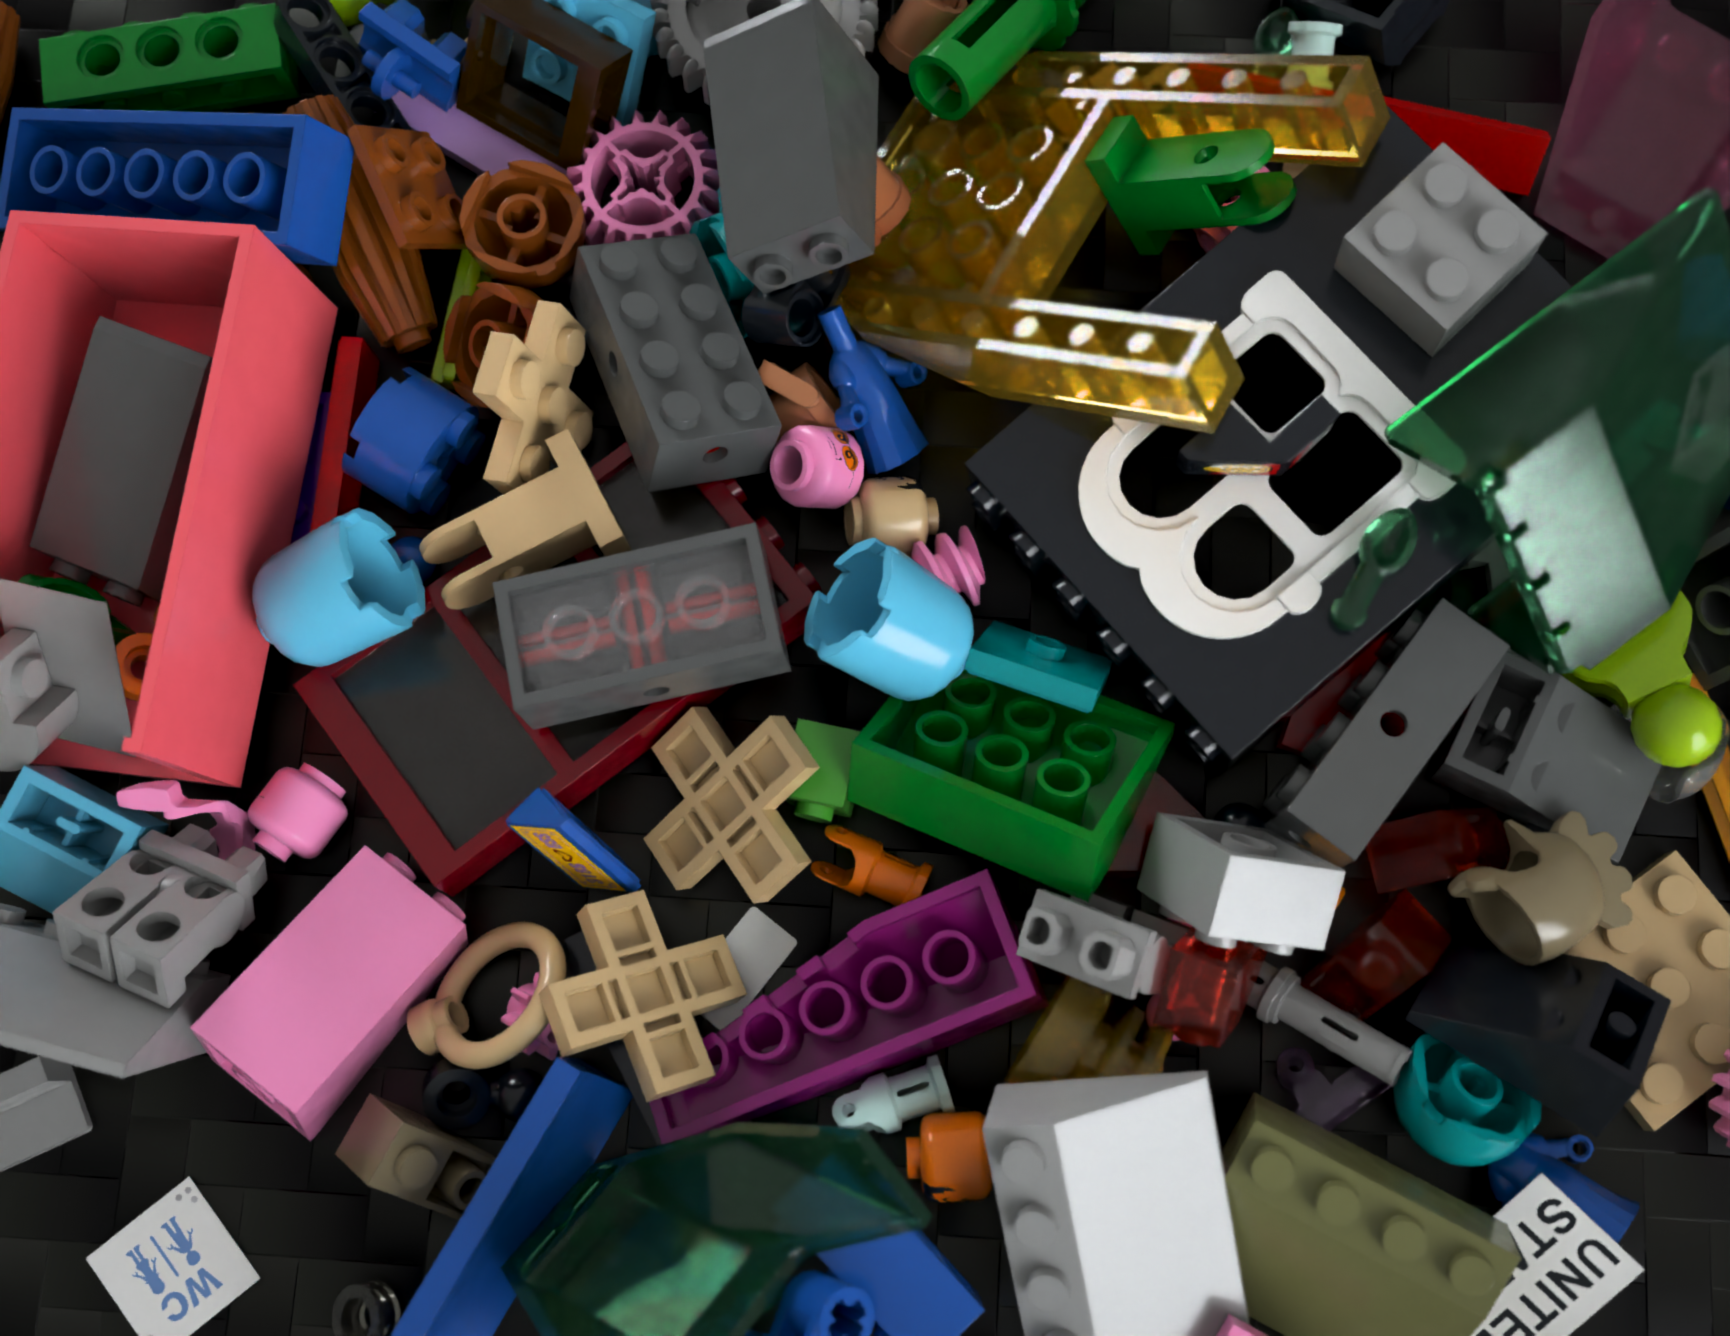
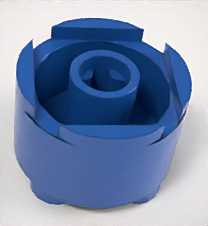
(413, 441)

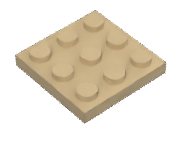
(1683, 952)

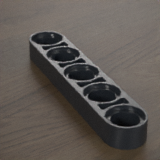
(333, 40)

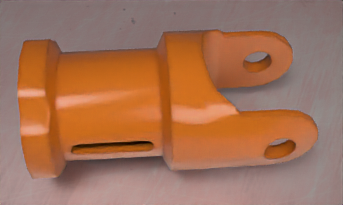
(874, 869)

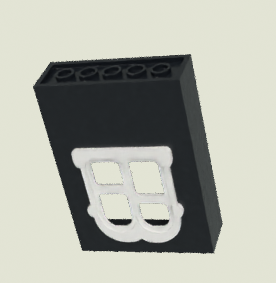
(1253, 661)

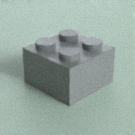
(1438, 249)
(1240, 884)

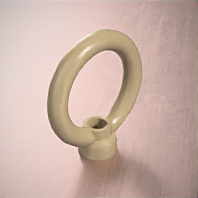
(440, 1022)

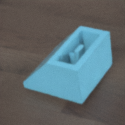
(62, 834)

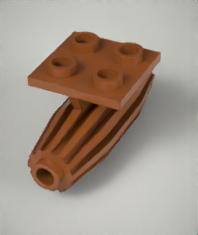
(393, 208)

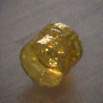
(1077, 1044)

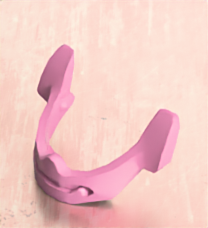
(166, 796)

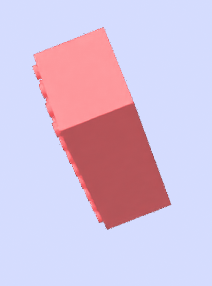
(270, 344)

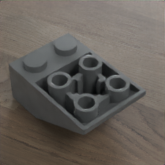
(1547, 749)

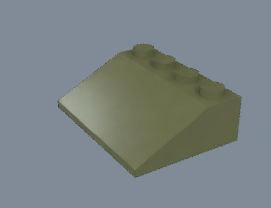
(1352, 1241)

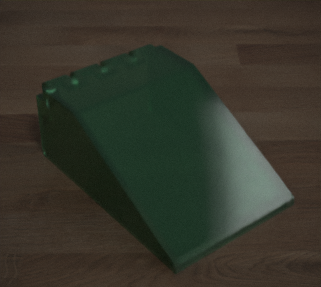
(1597, 442)

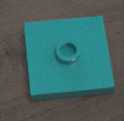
(1039, 666)

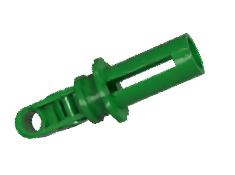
(983, 47)

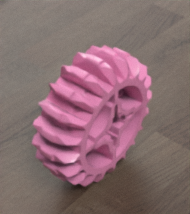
(654, 161)

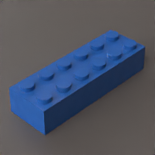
(188, 166)

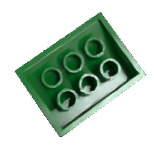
(1012, 776)

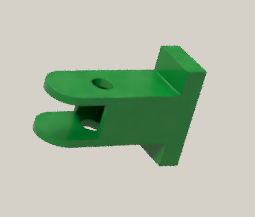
(1186, 180)

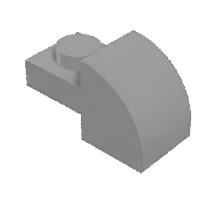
(30, 706)

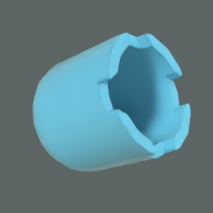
(337, 591)
(890, 623)

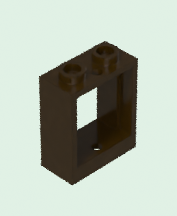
(489, 99)

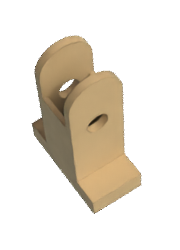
(528, 528)

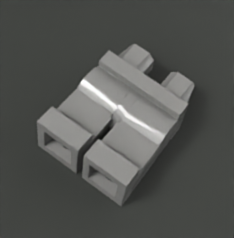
(160, 912)
(1100, 942)

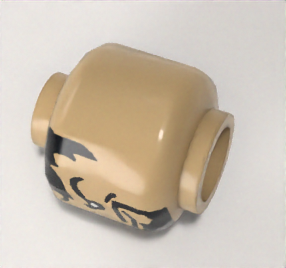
(892, 512)

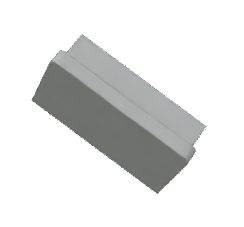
(39, 1110)

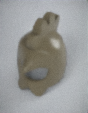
(1549, 892)

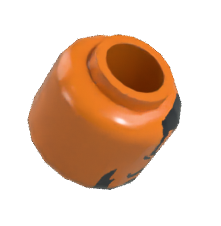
(950, 1157)

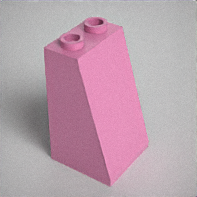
(333, 989)

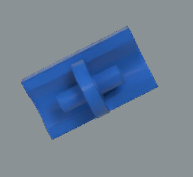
(405, 59)

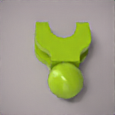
(1653, 688)

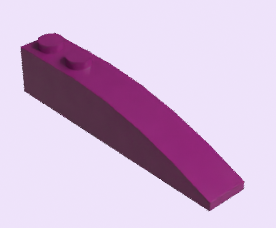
(864, 1007)

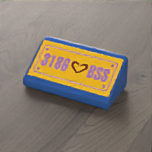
(570, 844)

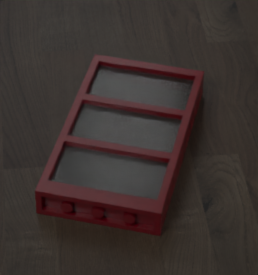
(433, 710)

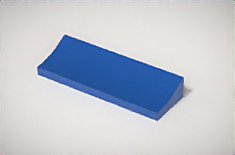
(534, 1170)

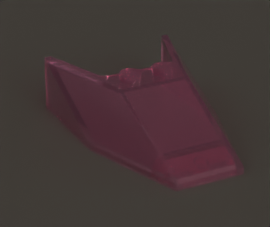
(1638, 125)

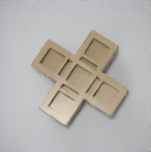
(532, 394)
(731, 803)
(643, 995)

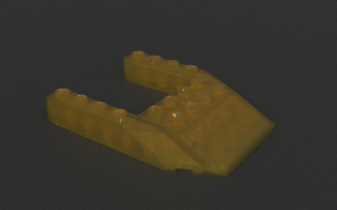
(1011, 201)

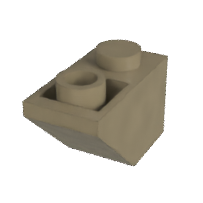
(413, 1157)

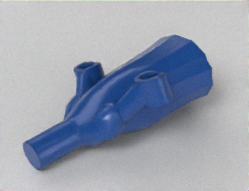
(869, 397)
(1536, 1156)

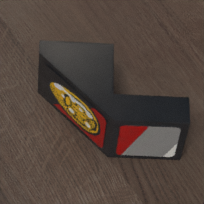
(1242, 450)

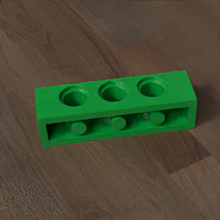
(131, 70)

